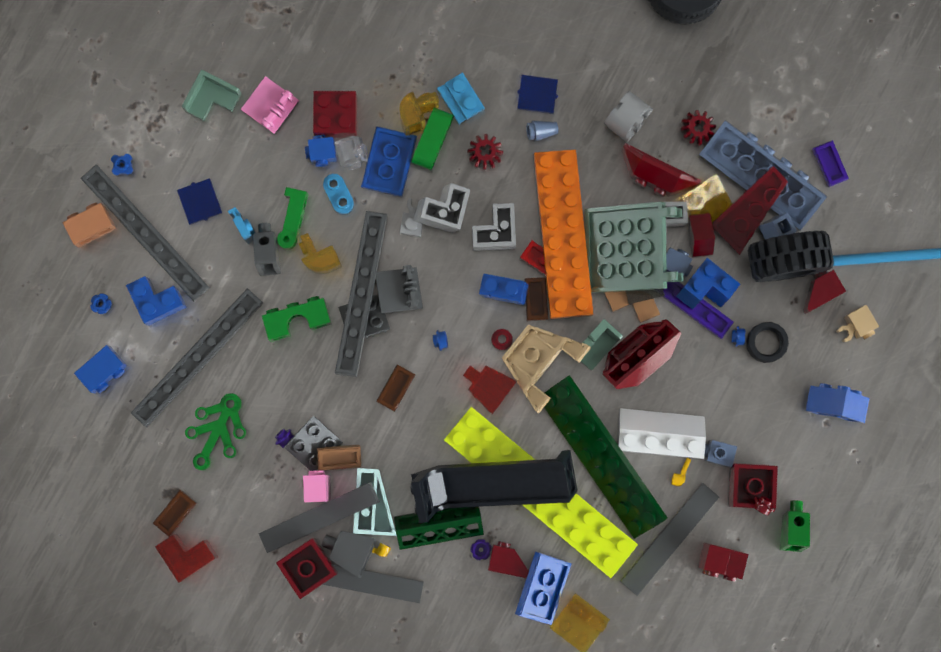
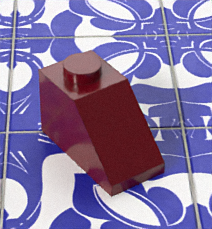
(823, 289)
(506, 561)

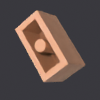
(88, 224)

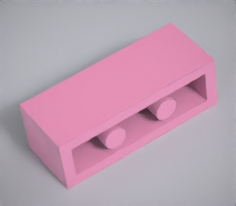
(316, 487)

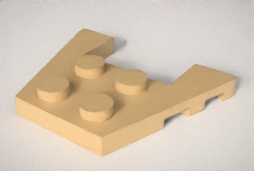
(533, 355)

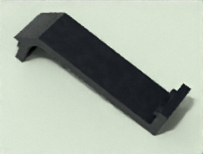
(493, 484)

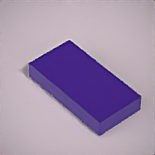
(830, 163)

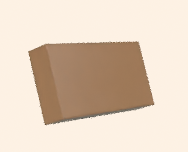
(339, 457)

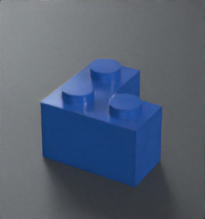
(708, 281)
(154, 306)
(838, 402)

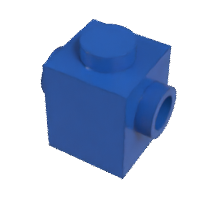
(321, 150)

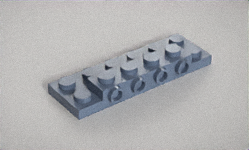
(746, 161)

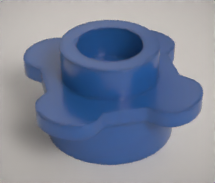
(117, 160)

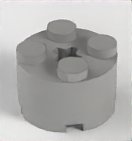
(628, 116)

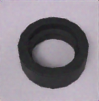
(776, 328)

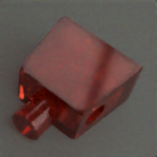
(489, 386)

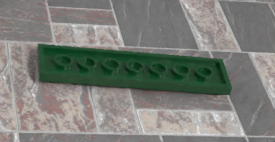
(603, 458)

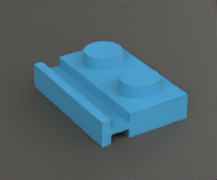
(460, 98)
(244, 226)

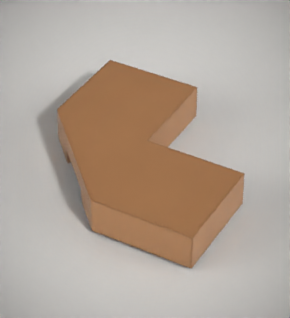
(644, 310)

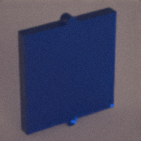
(537, 94)
(199, 201)

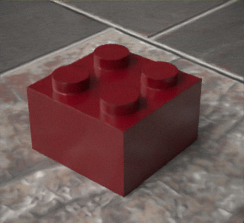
(335, 113)
(750, 482)
(307, 568)

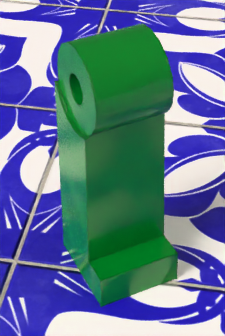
(289, 235)

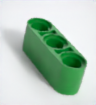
(432, 138)

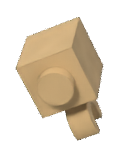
(860, 323)

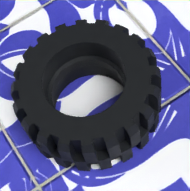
(790, 256)

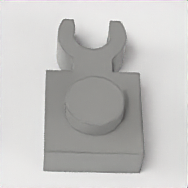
(408, 225)

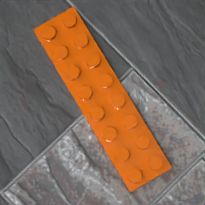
(563, 234)

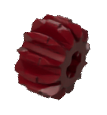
(691, 122)
(476, 151)

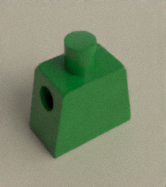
(795, 537)

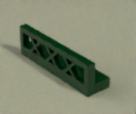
(447, 518)

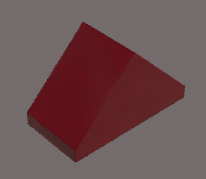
(701, 234)

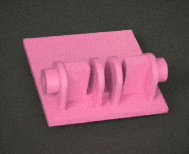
(270, 105)

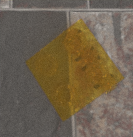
(707, 198)
(580, 623)

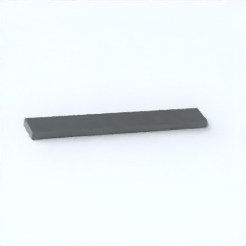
(145, 233)
(361, 294)
(197, 358)

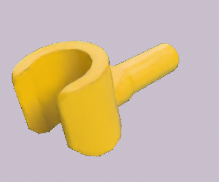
(679, 479)
(382, 550)

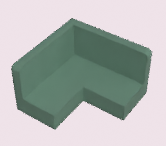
(209, 90)
(601, 342)

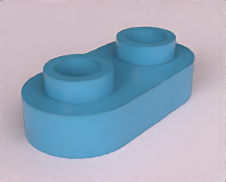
(338, 193)

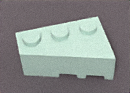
(376, 518)

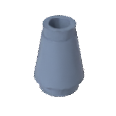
(541, 129)

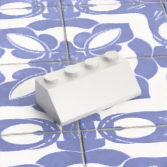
(661, 433)

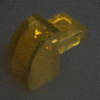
(412, 111)
(321, 261)

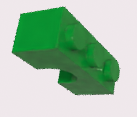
(278, 321)

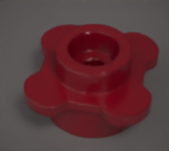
(764, 505)

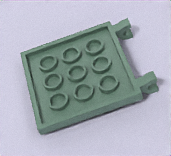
(629, 247)

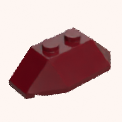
(656, 174)
(641, 354)

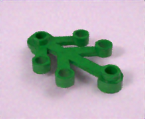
(218, 428)

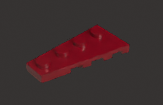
(744, 215)

